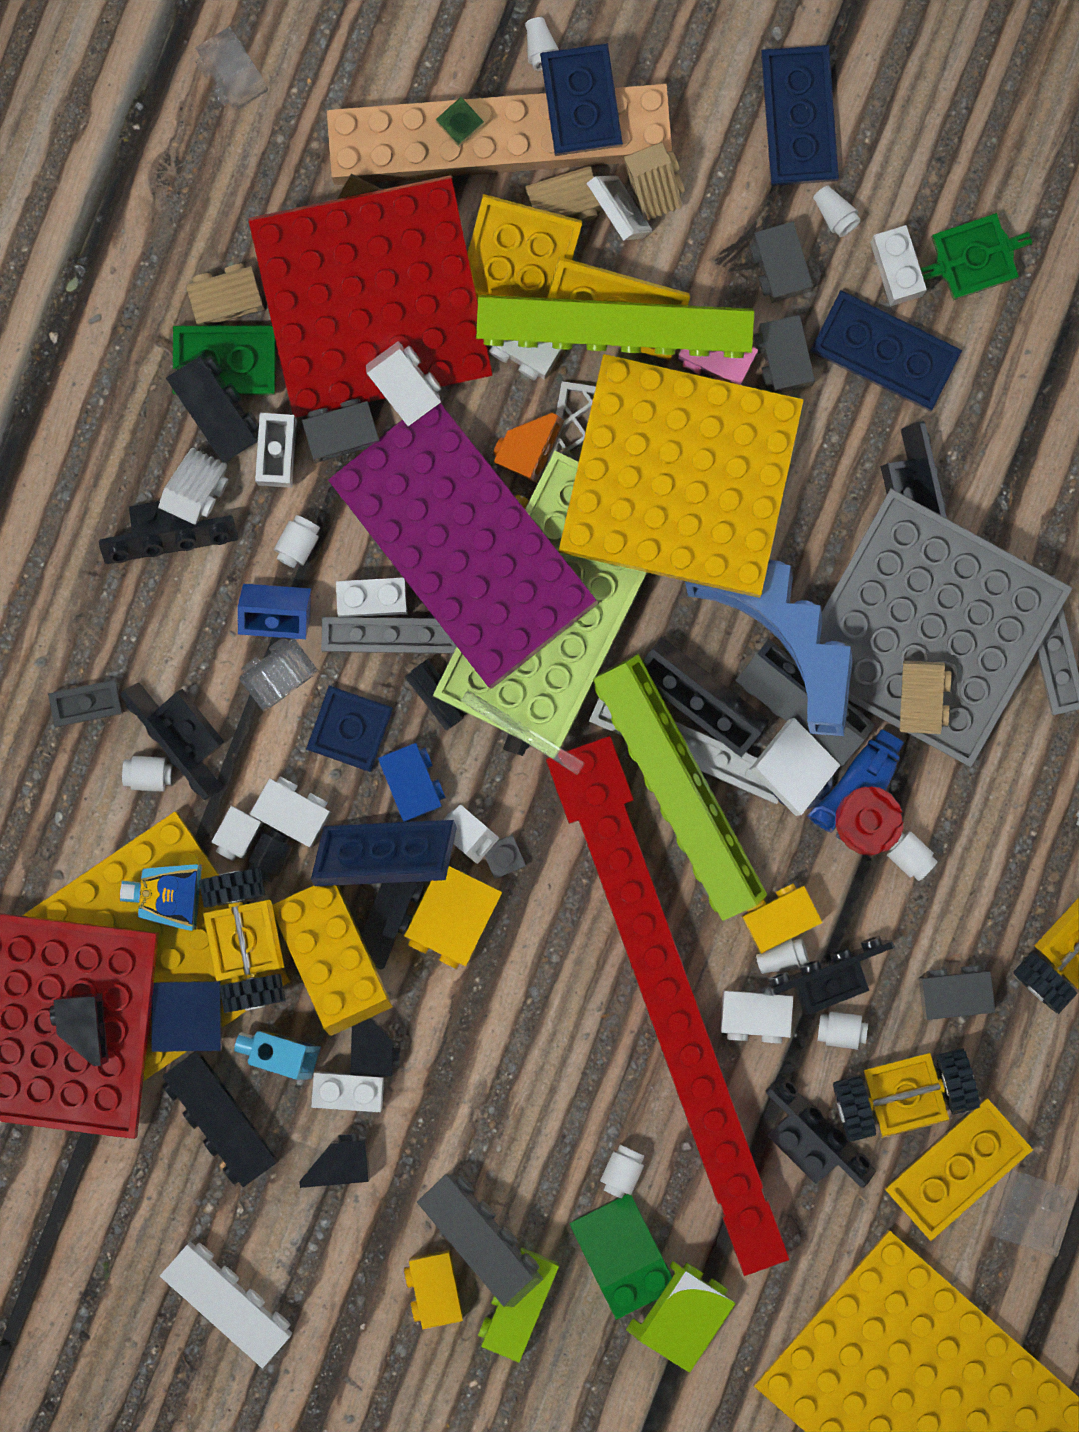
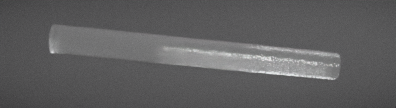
(522, 732)

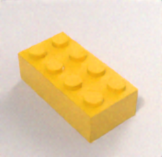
(331, 957)

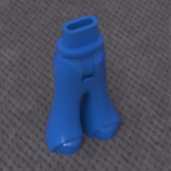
(870, 768)

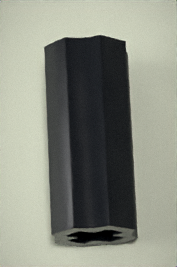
(424, 681)

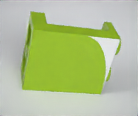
(684, 1317)

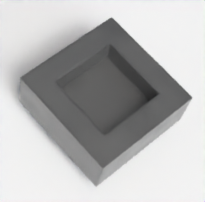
(504, 857)

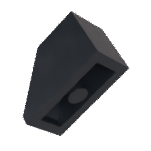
(82, 1025)
(372, 1050)
(341, 1163)

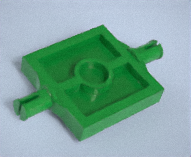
(975, 256)

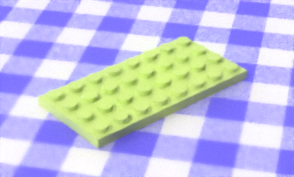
(557, 679)

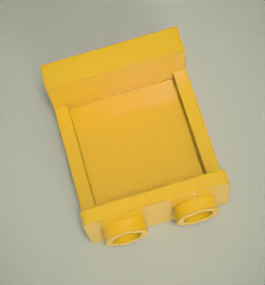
(452, 917)

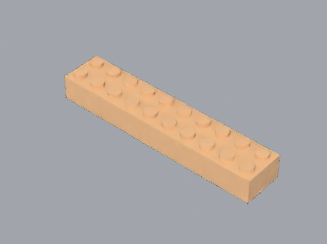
(515, 136)

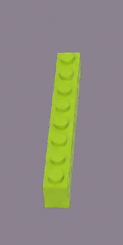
(615, 324)
(679, 787)

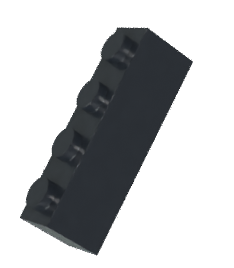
(703, 698)
(219, 1118)

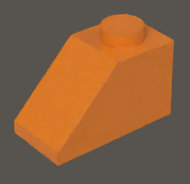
(528, 446)

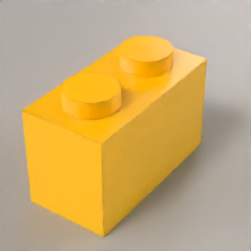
(781, 918)
(434, 1289)

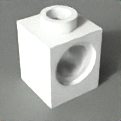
(236, 834)
(471, 834)

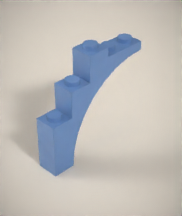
(798, 627)

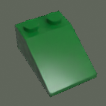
(622, 1255)

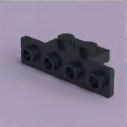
(918, 474)
(162, 533)
(181, 733)
(389, 918)
(831, 981)
(812, 1140)

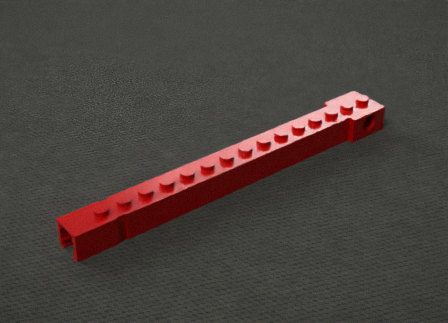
(597, 802)

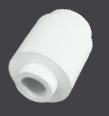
(297, 541)
(147, 773)
(912, 856)
(842, 1030)
(622, 1171)

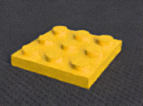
(518, 248)

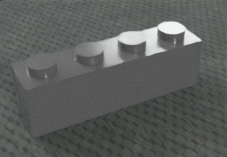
(779, 685)
(480, 1239)

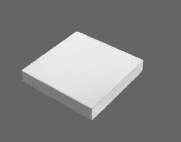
(619, 207)
(795, 767)

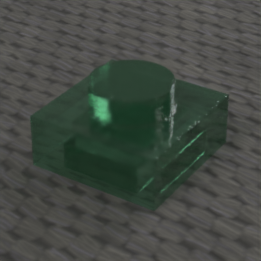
(460, 121)

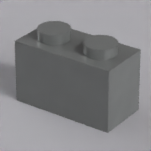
(781, 262)
(785, 355)
(340, 431)
(956, 993)

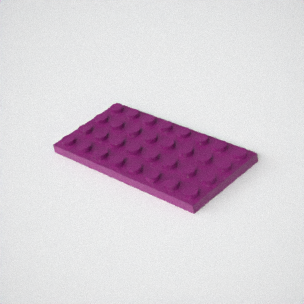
(463, 543)

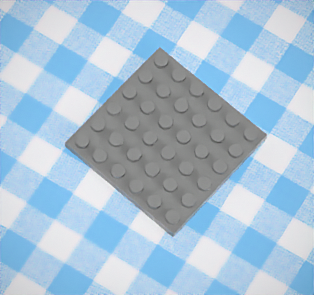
(939, 596)

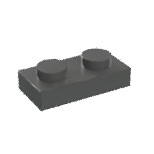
(85, 703)

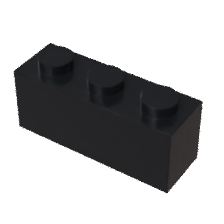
(214, 405)

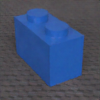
(274, 611)
(411, 782)

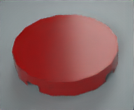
(869, 820)

